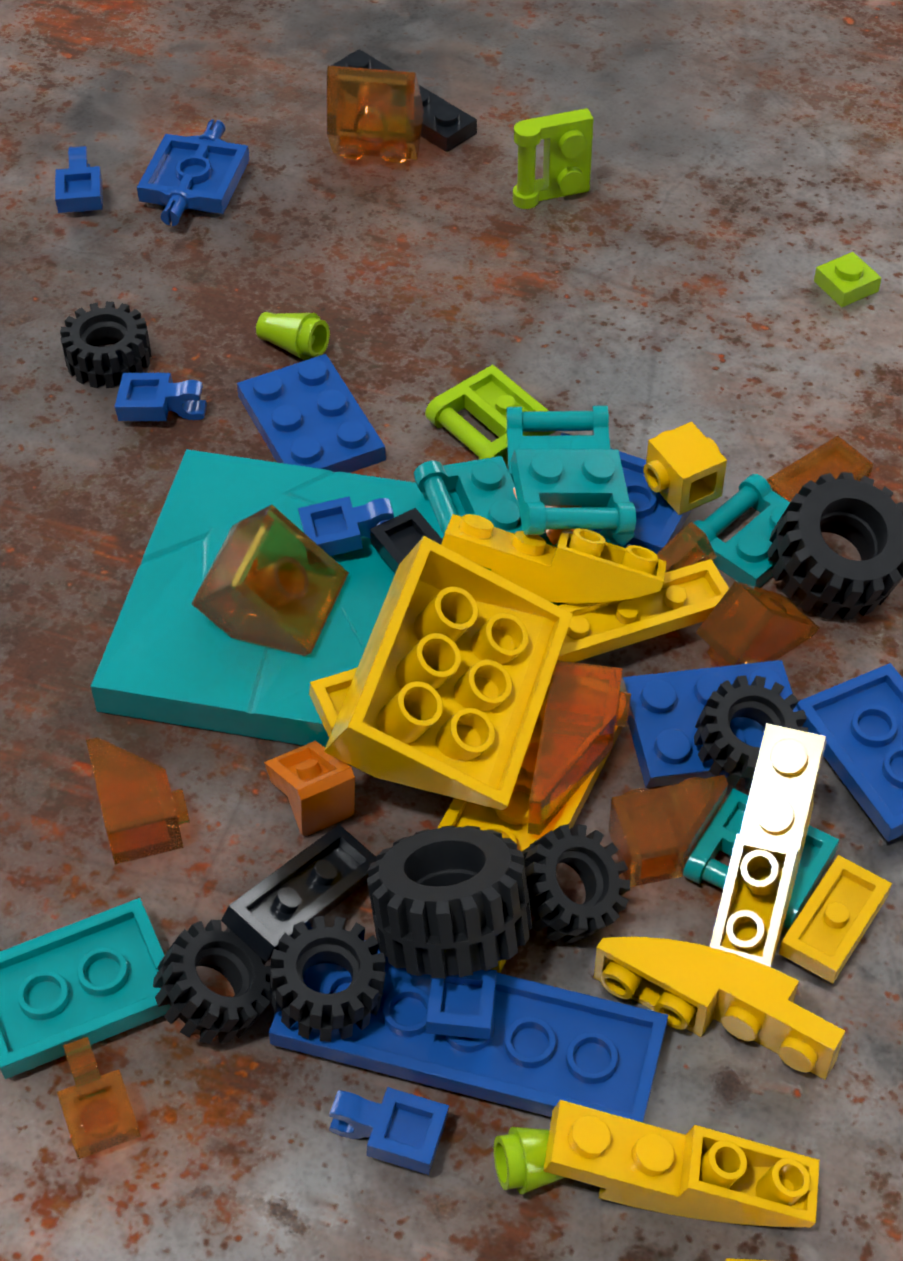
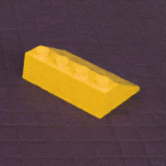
(450, 679)

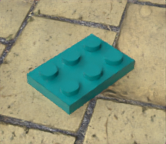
(77, 985)

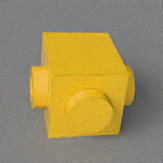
(685, 467)

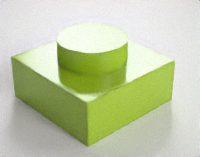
(847, 279)

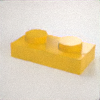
(835, 919)

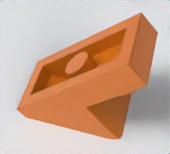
(316, 786)

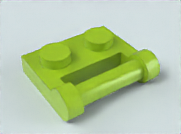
(565, 158)
(486, 398)

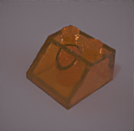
(374, 113)
(271, 584)

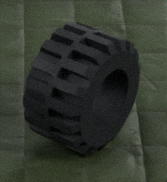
(819, 574)
(450, 901)

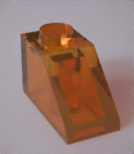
(754, 626)
(136, 803)

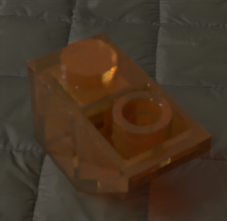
(662, 826)

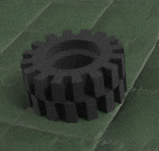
(100, 327)
(741, 701)
(596, 871)
(327, 946)
(194, 1001)

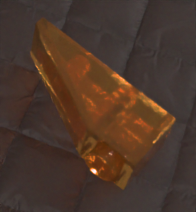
(575, 734)

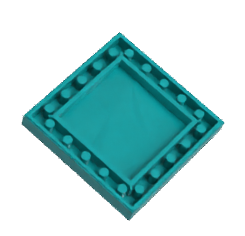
(184, 669)

